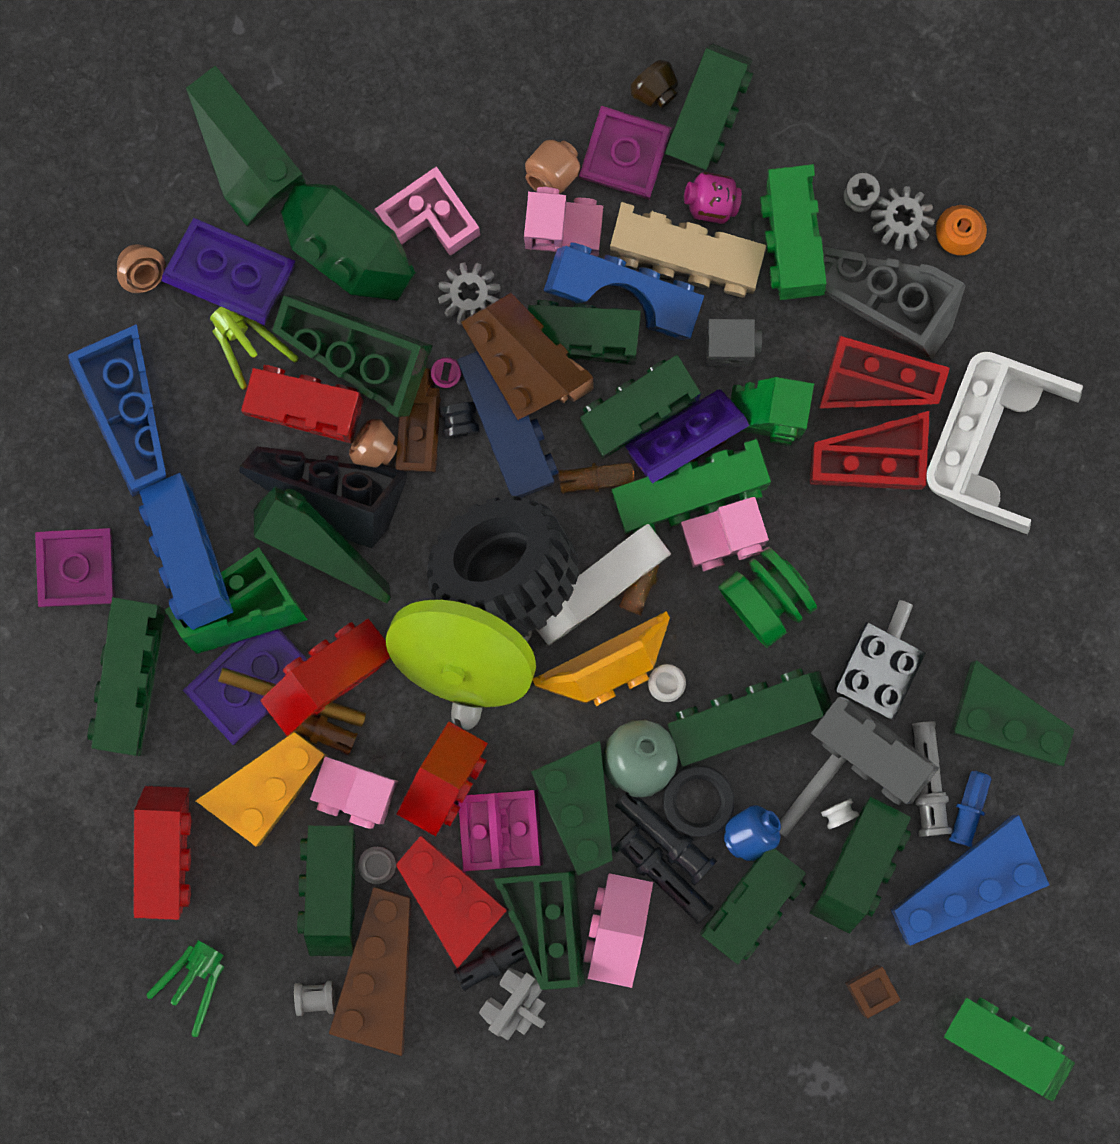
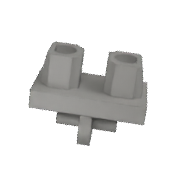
(519, 1010)

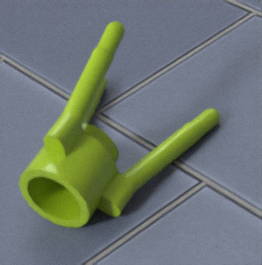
(234, 326)

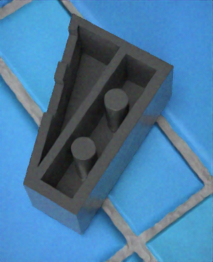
(874, 751)

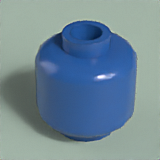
(752, 833)

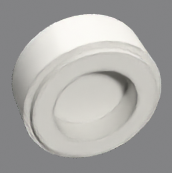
(666, 683)

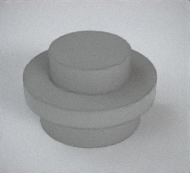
(377, 865)

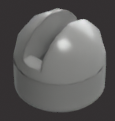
(465, 715)

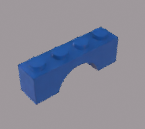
(667, 306)

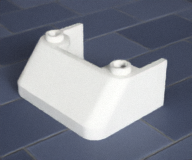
(985, 390)

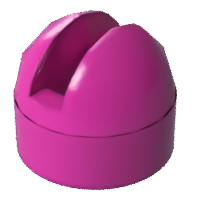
(454, 372)

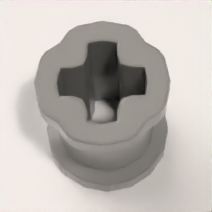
(869, 184)
(314, 998)

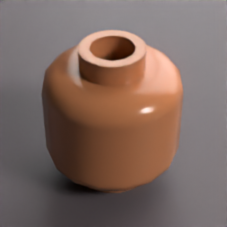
(552, 165)

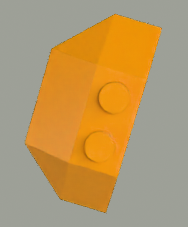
(608, 665)

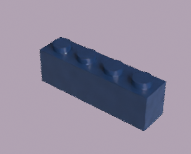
(512, 440)

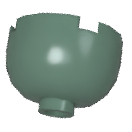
(640, 758)

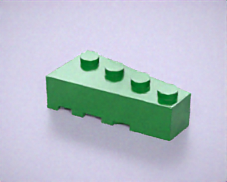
(692, 489)

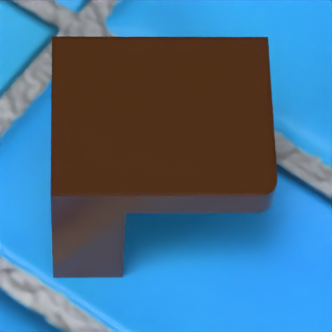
(872, 991)

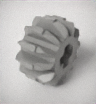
(906, 206)
(470, 281)

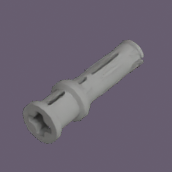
(925, 733)

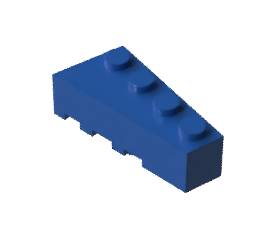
(120, 400)
(980, 880)

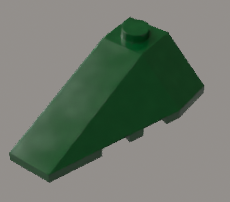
(244, 154)
(299, 530)

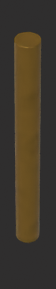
(263, 687)

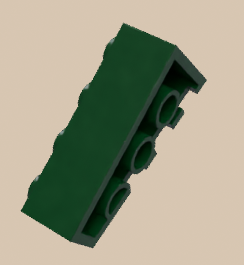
(368, 356)
(751, 717)

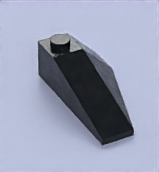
(348, 496)

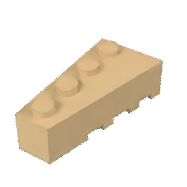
(686, 251)

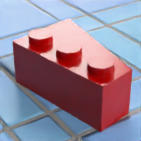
(880, 377)
(303, 403)
(875, 457)
(326, 674)
(161, 852)
(450, 899)

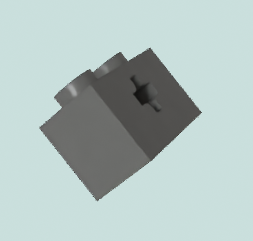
(732, 342)

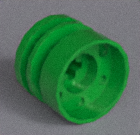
(768, 596)

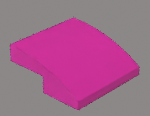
(500, 830)

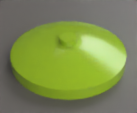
(461, 653)

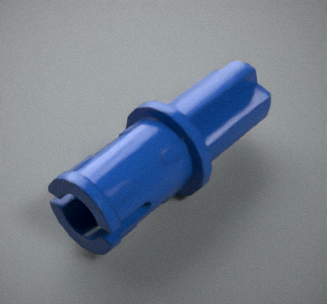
(971, 808)

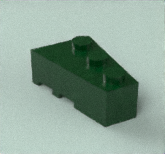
(863, 866)

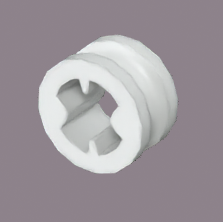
(840, 813)

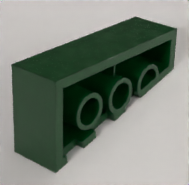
(126, 676)

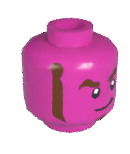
(713, 197)

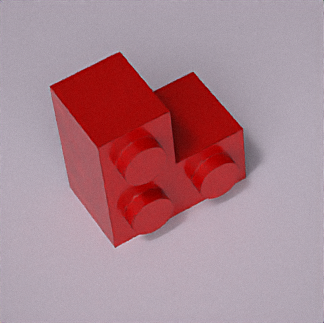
(443, 779)

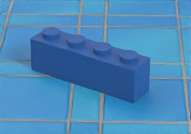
(185, 552)

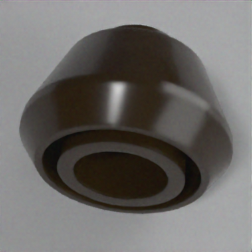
(655, 85)

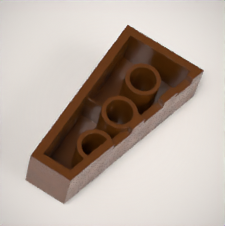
(376, 983)

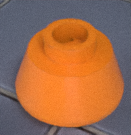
(954, 238)

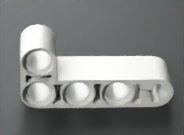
(607, 580)

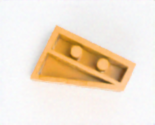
(265, 788)

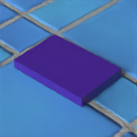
(228, 271)
(686, 435)
(232, 708)

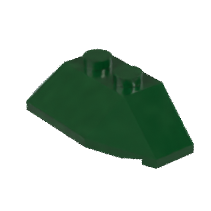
(346, 242)

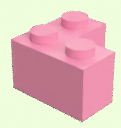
(432, 204)
(557, 223)
(725, 533)
(354, 792)
(618, 930)

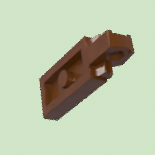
(419, 431)

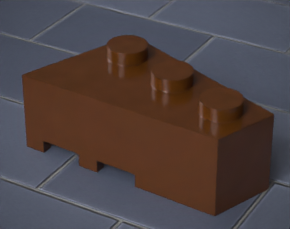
(521, 357)

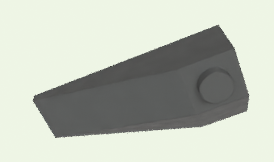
(899, 298)

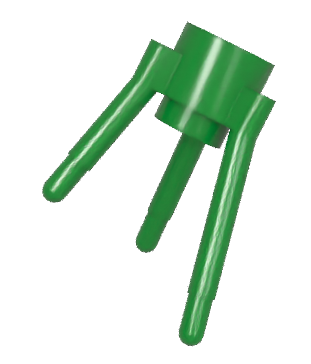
(201, 961)

